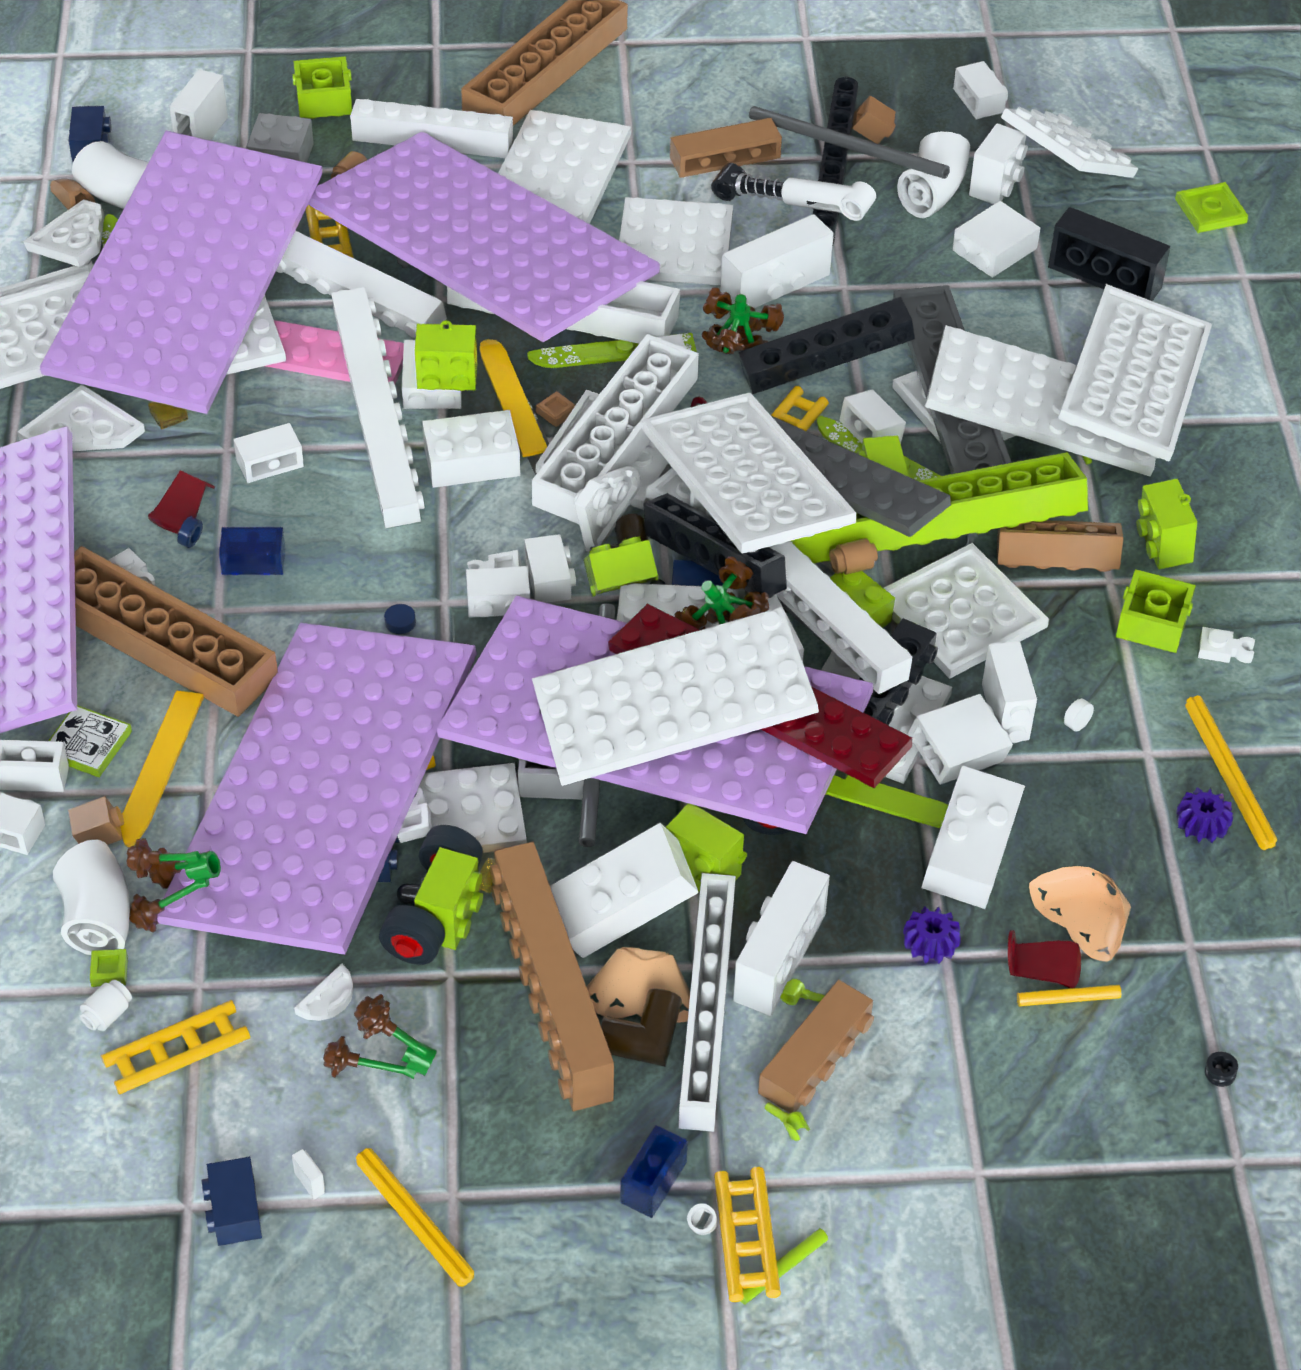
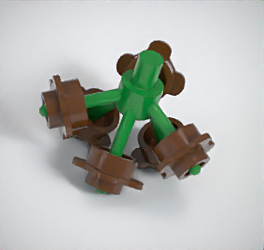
(742, 319)
(721, 603)

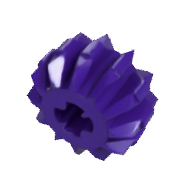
(1204, 815)
(932, 935)

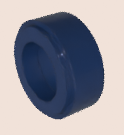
(190, 532)
(400, 619)

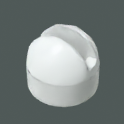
(696, 1217)

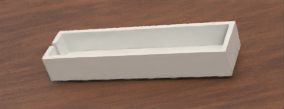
(630, 317)

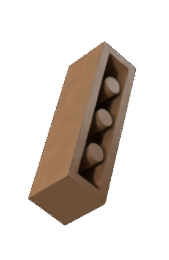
(716, 147)
(1061, 545)
(816, 1047)

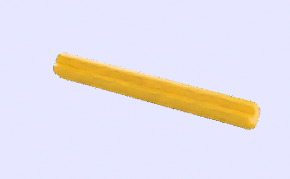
(415, 1217)

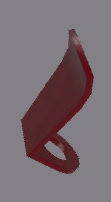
(179, 502)
(1045, 961)

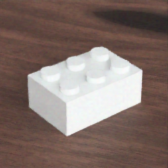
(471, 448)

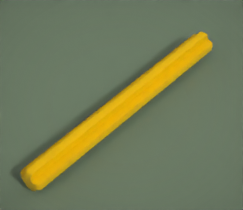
(1231, 773)

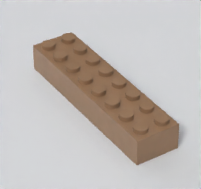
(545, 58)
(169, 634)
(553, 977)

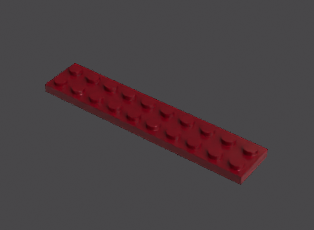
(833, 735)

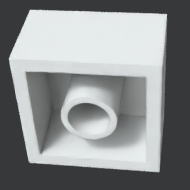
(998, 164)

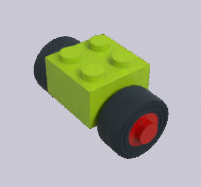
(443, 901)

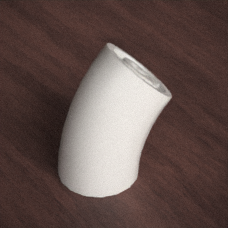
(107, 172)
(925, 193)
(93, 898)

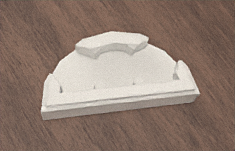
(328, 997)

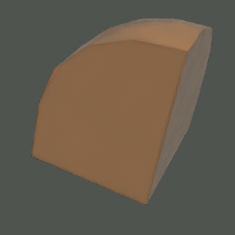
(69, 192)

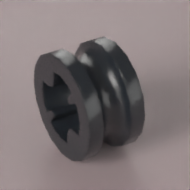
(1215, 1074)

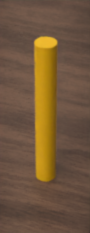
(1069, 995)

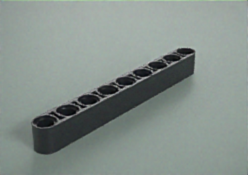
(836, 157)

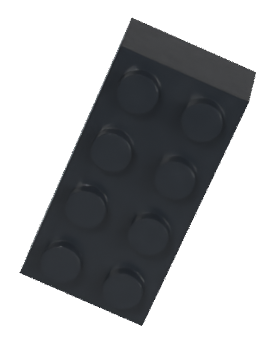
(1108, 254)

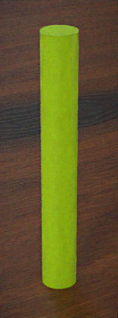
(791, 1259)

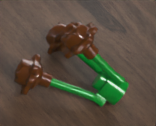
(161, 869)
(372, 1019)

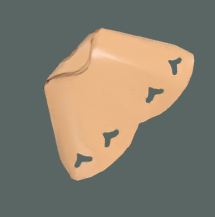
(1084, 907)
(630, 976)

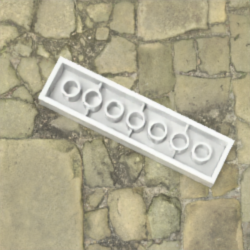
(612, 427)

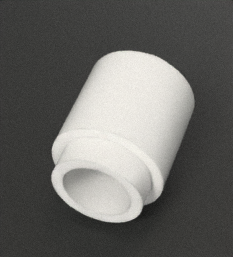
(105, 1005)

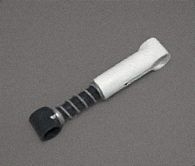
(850, 200)

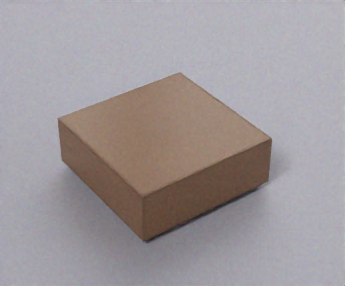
(555, 408)

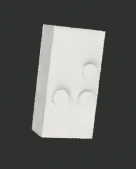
(778, 262)
(973, 837)
(623, 889)
(780, 937)

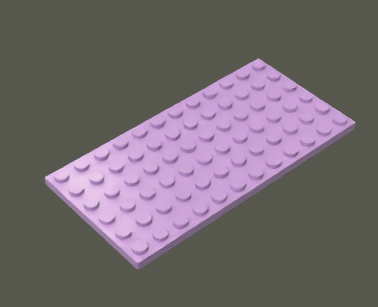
(483, 235)
(183, 272)
(37, 580)
(739, 776)
(321, 786)

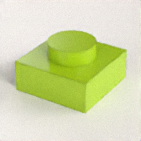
(108, 966)

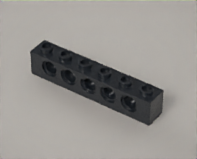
(827, 345)
(706, 544)
(921, 646)

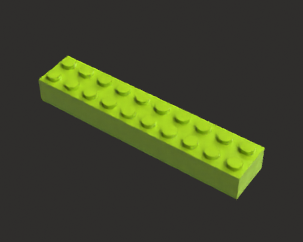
(979, 502)

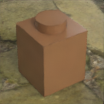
(874, 120)
(96, 821)

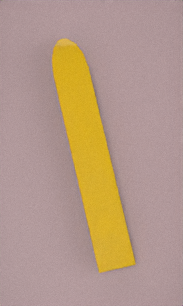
(512, 397)
(159, 765)

